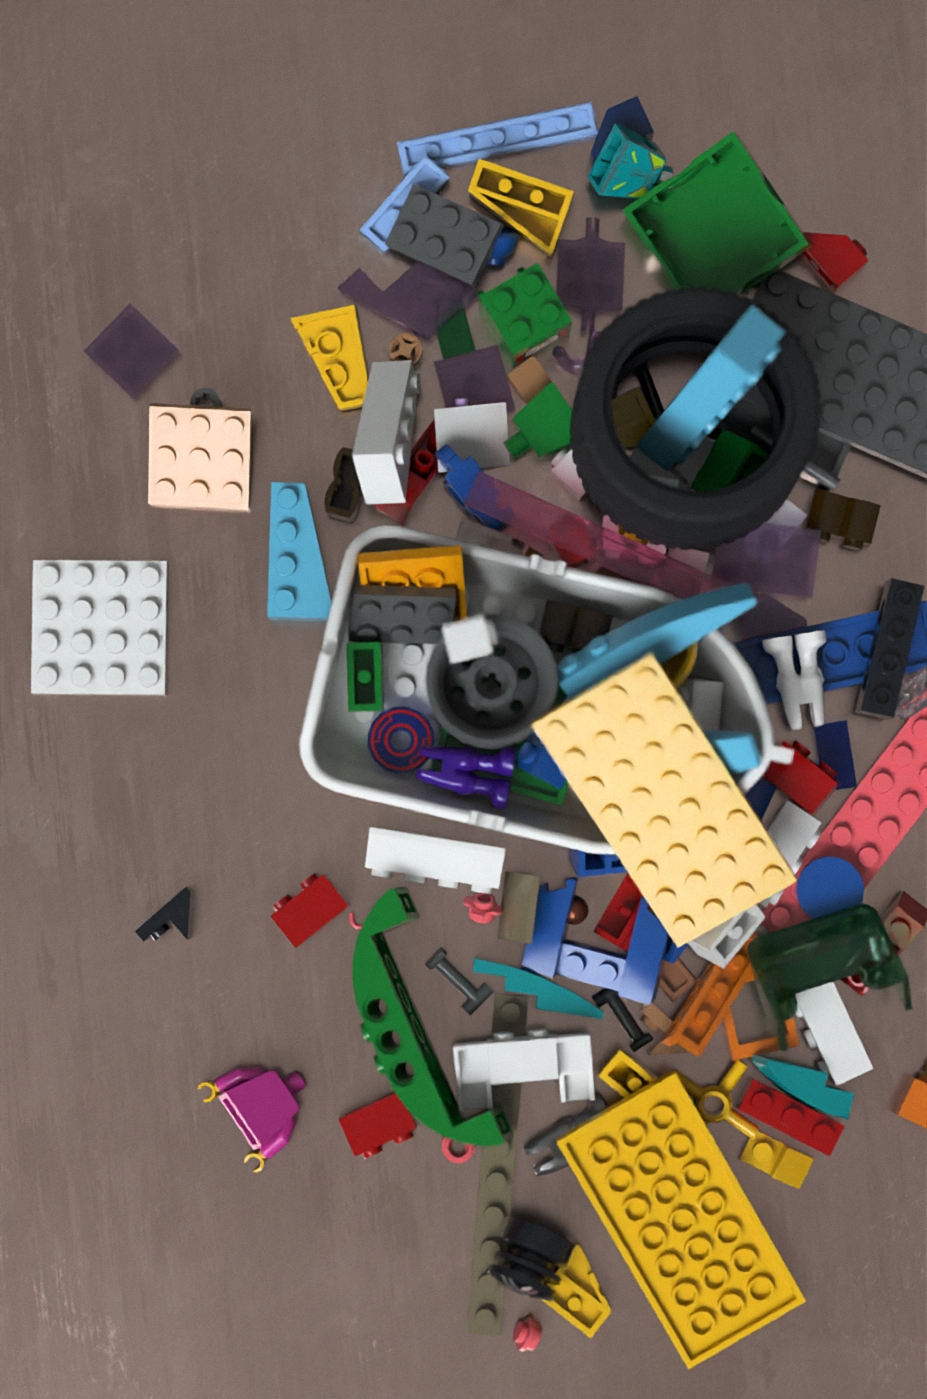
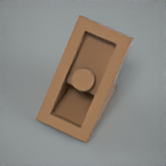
(657, 1020)

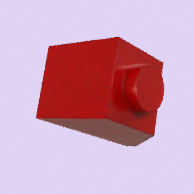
(835, 258)

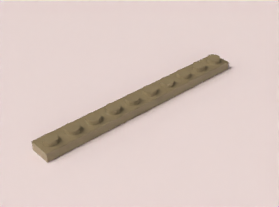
(495, 1186)

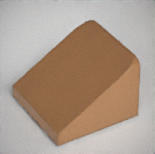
(529, 379)

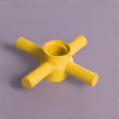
(722, 1091)

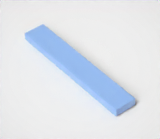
(501, 137)

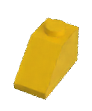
(626, 1074)

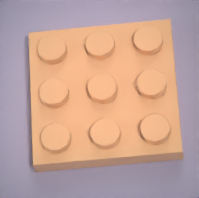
(199, 456)

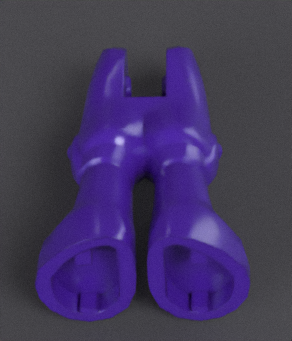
(458, 768)

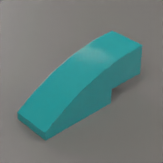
(806, 1086)

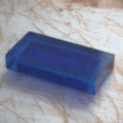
(834, 748)

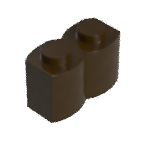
(343, 494)
(843, 519)
(572, 626)

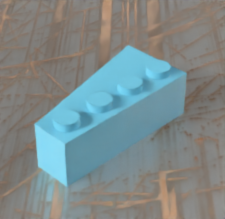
(296, 567)

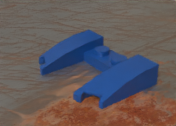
(632, 975)

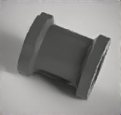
(202, 394)

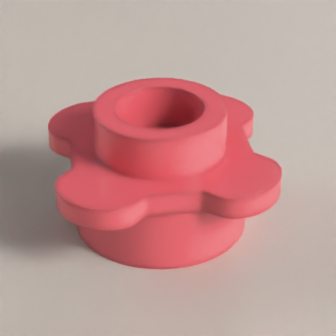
(482, 907)

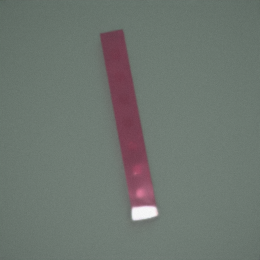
(587, 538)

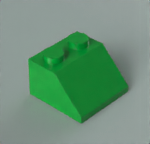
(729, 463)

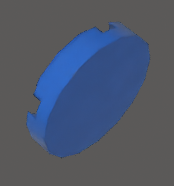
(828, 886)

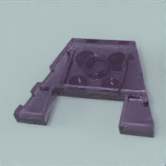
(418, 300)

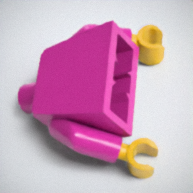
(260, 1107)

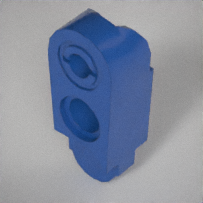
(459, 482)

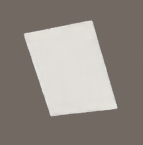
(474, 432)

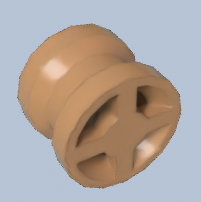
(403, 345)

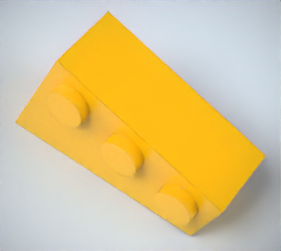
(523, 203)

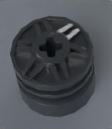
(532, 1256)

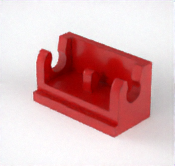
(620, 916)

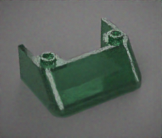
(820, 953)

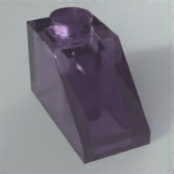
(766, 618)

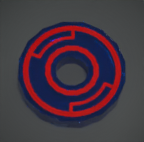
(386, 726)

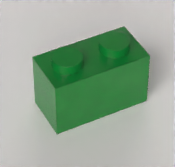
(365, 677)

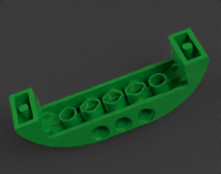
(378, 978)

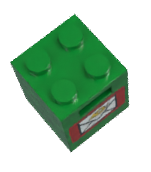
(524, 315)

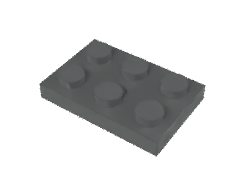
(444, 235)
(400, 613)

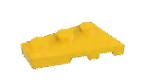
(338, 351)

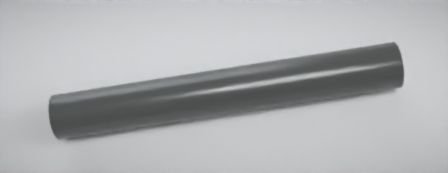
(811, 468)

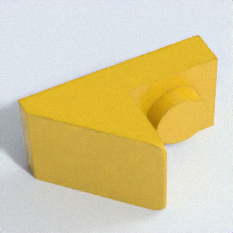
(776, 1159)

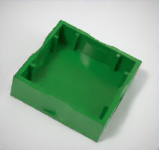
(718, 222)

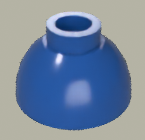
(504, 246)

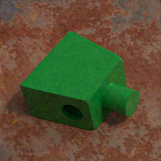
(541, 425)

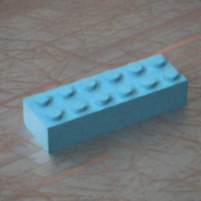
(712, 390)

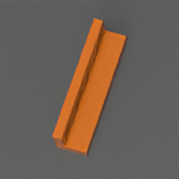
(709, 1003)

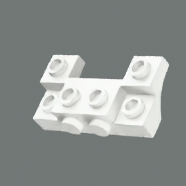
(523, 1060)

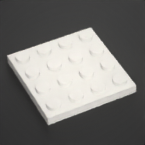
(99, 627)

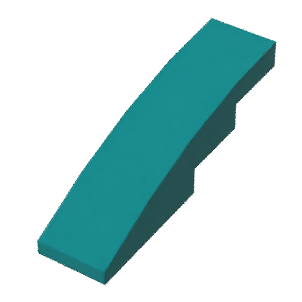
(549, 994)

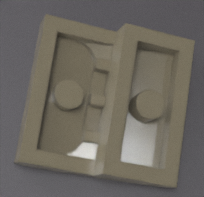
(519, 907)

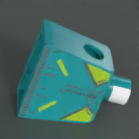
(628, 165)

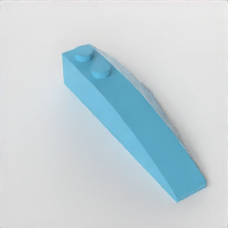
(659, 631)

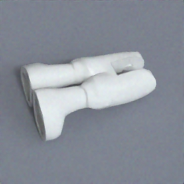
(800, 688)

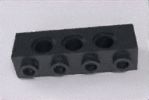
(890, 649)

